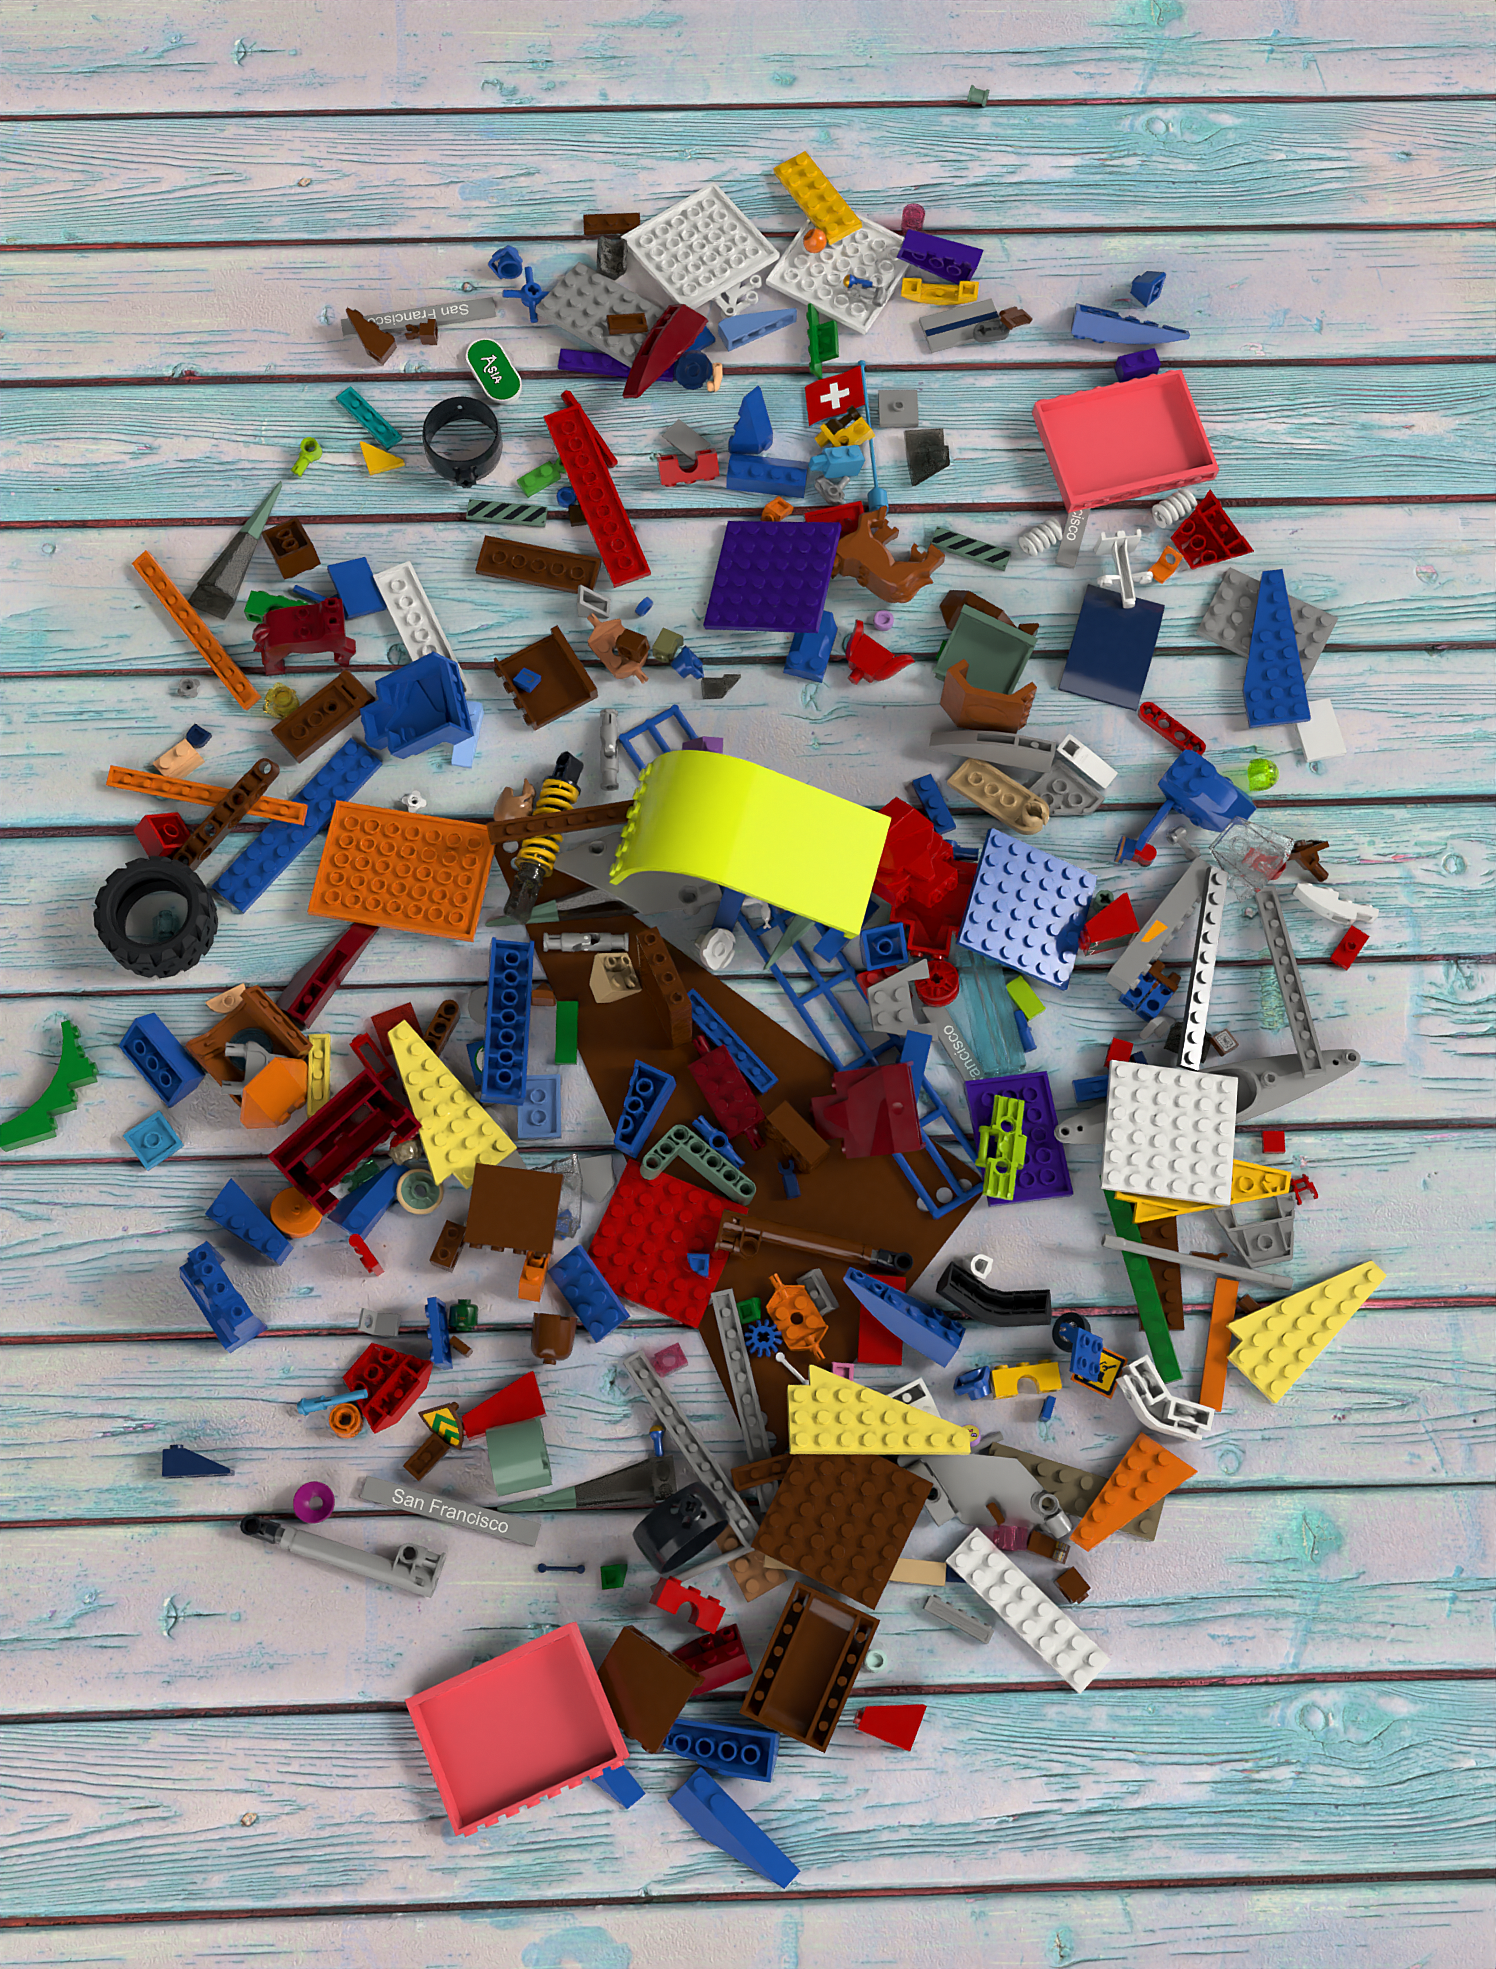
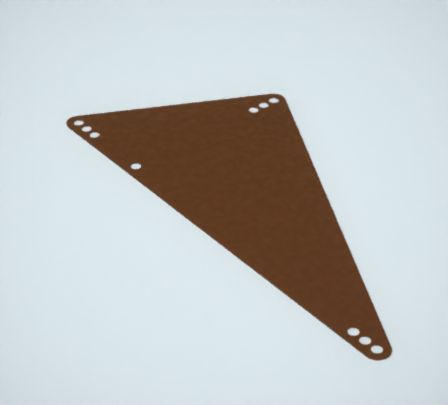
(842, 1197)

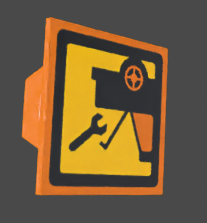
(1110, 1370)

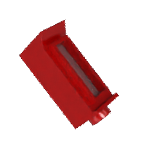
(372, 1058)

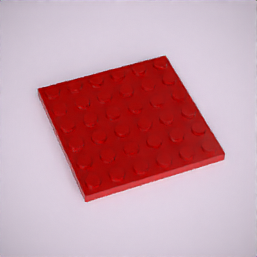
(647, 1240)

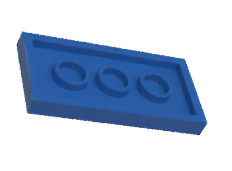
(588, 1293)

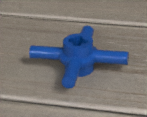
(530, 294)

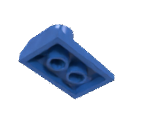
(811, 651)

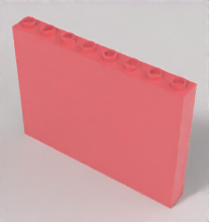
(1124, 440)
(517, 1729)

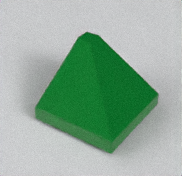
(749, 1310)
(613, 1576)

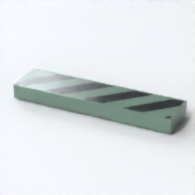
(507, 513)
(971, 548)

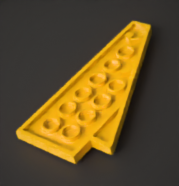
(1248, 1184)

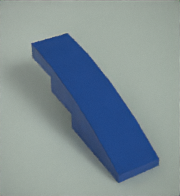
(834, 939)

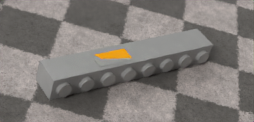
(1159, 929)

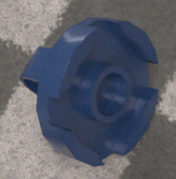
(692, 369)

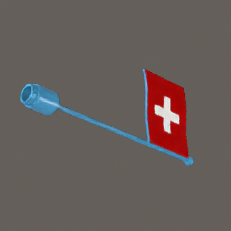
(831, 399)

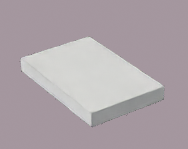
(1321, 735)

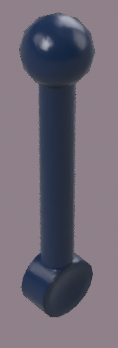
(543, 1568)

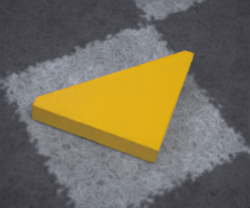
(379, 460)

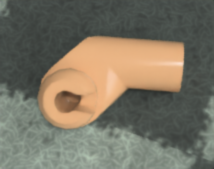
(717, 378)

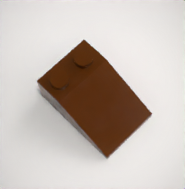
(291, 548)

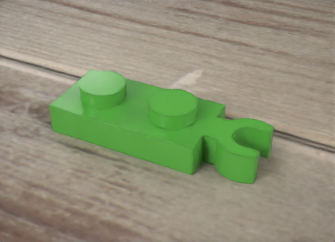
(541, 477)

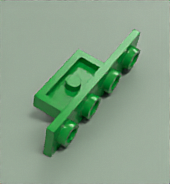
(822, 339)

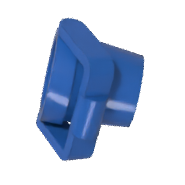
(509, 263)
(688, 663)
(974, 1383)

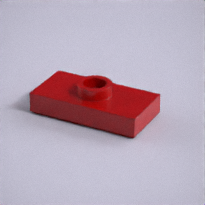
(1349, 947)

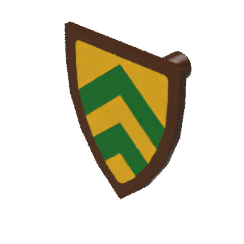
(445, 1423)

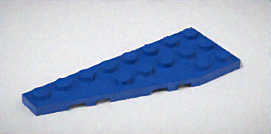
(1273, 675)

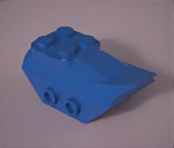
(1204, 793)

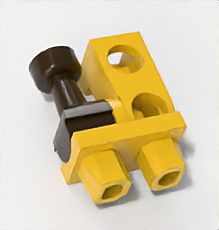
(836, 433)

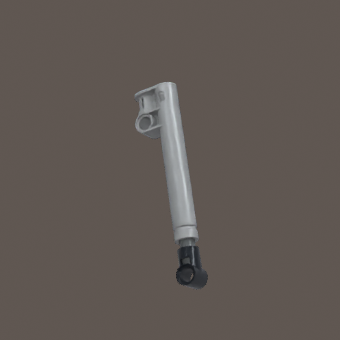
(412, 1575)

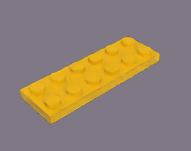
(817, 197)

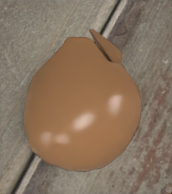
(515, 807)

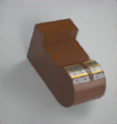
(1047, 1547)

